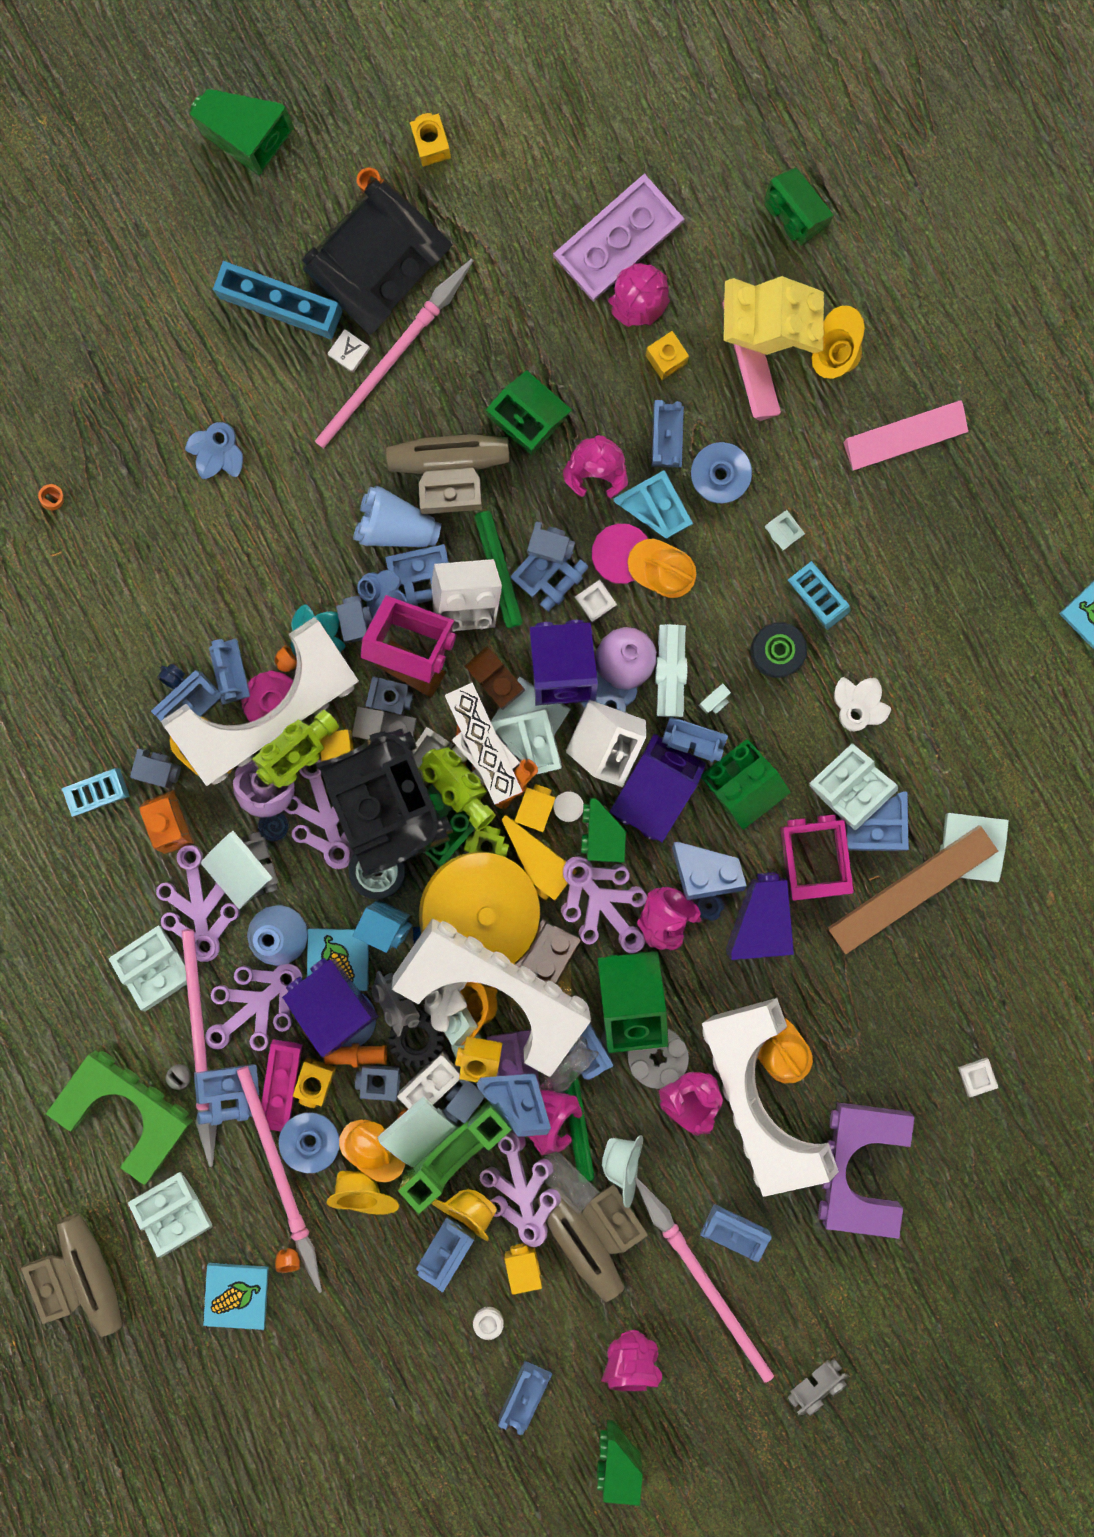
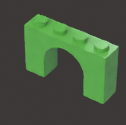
(161, 1121)
(430, 1175)

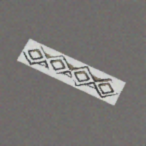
(483, 743)

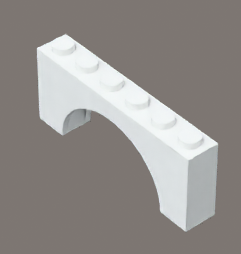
(318, 680)
(448, 957)
(777, 1158)

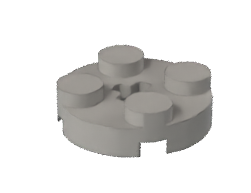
(668, 1071)

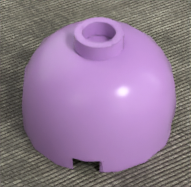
(626, 658)
(256, 796)

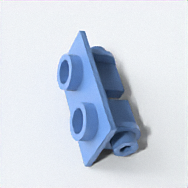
(229, 670)
(685, 735)

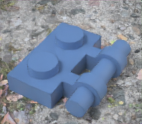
(417, 567)
(536, 572)
(222, 1085)

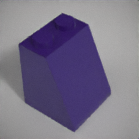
(563, 663)
(657, 789)
(763, 920)
(328, 1006)

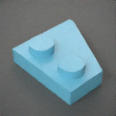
(656, 505)

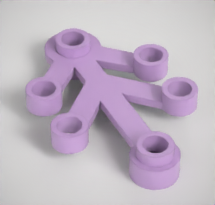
(325, 818)
(600, 899)
(198, 908)
(257, 1002)
(522, 1193)

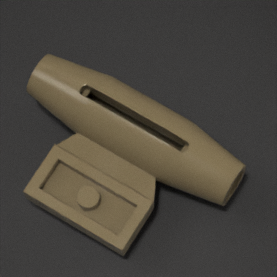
(448, 468)
(593, 1235)
(74, 1280)

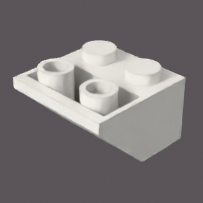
(467, 593)
(607, 742)

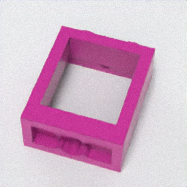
(414, 619)
(824, 889)

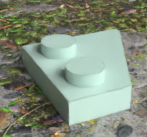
(530, 738)

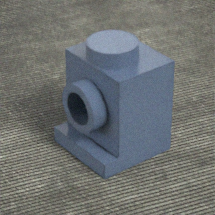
(550, 544)
(353, 619)
(377, 693)
(154, 769)
(370, 1090)
(462, 1101)

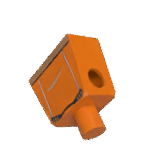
(166, 823)

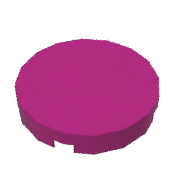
(612, 551)
(269, 682)

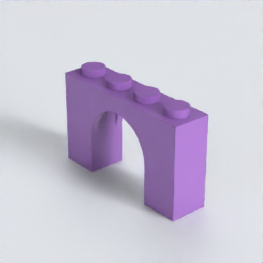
(854, 1128)

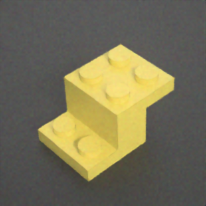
(773, 315)

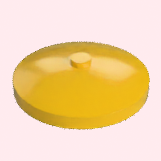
(485, 900)

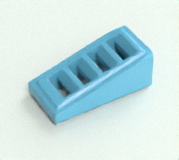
(819, 611)
(117, 783)

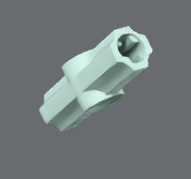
(671, 670)

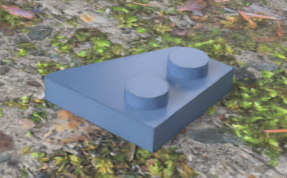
(884, 829)
(707, 872)
(518, 1102)

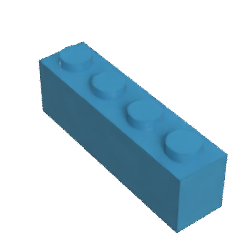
(277, 300)
(383, 926)

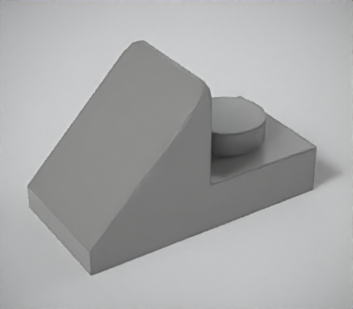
(374, 721)

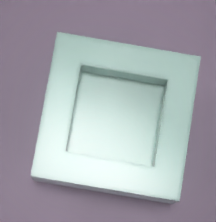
(784, 530)
(715, 700)
(460, 1026)

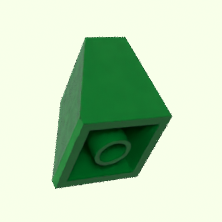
(242, 126)
(633, 1002)

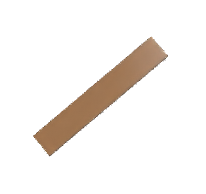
(912, 889)

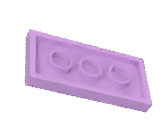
(618, 237)

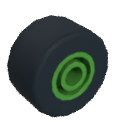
(768, 654)

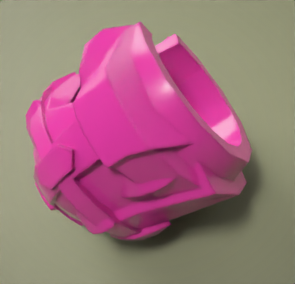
(639, 295)
(598, 459)
(666, 918)
(692, 1101)
(558, 1109)
(632, 1363)

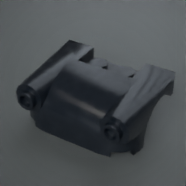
(375, 255)
(384, 802)

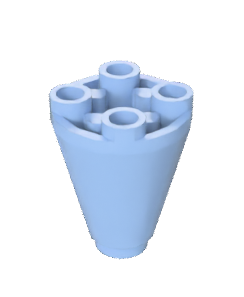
(394, 522)
(288, 932)

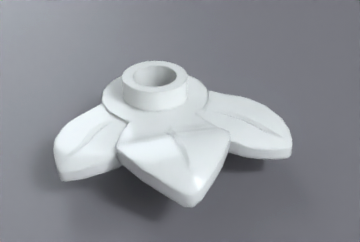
(862, 699)
(444, 1003)

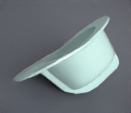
(621, 1165)

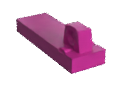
(280, 1082)

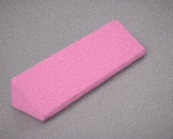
(758, 383)
(906, 435)

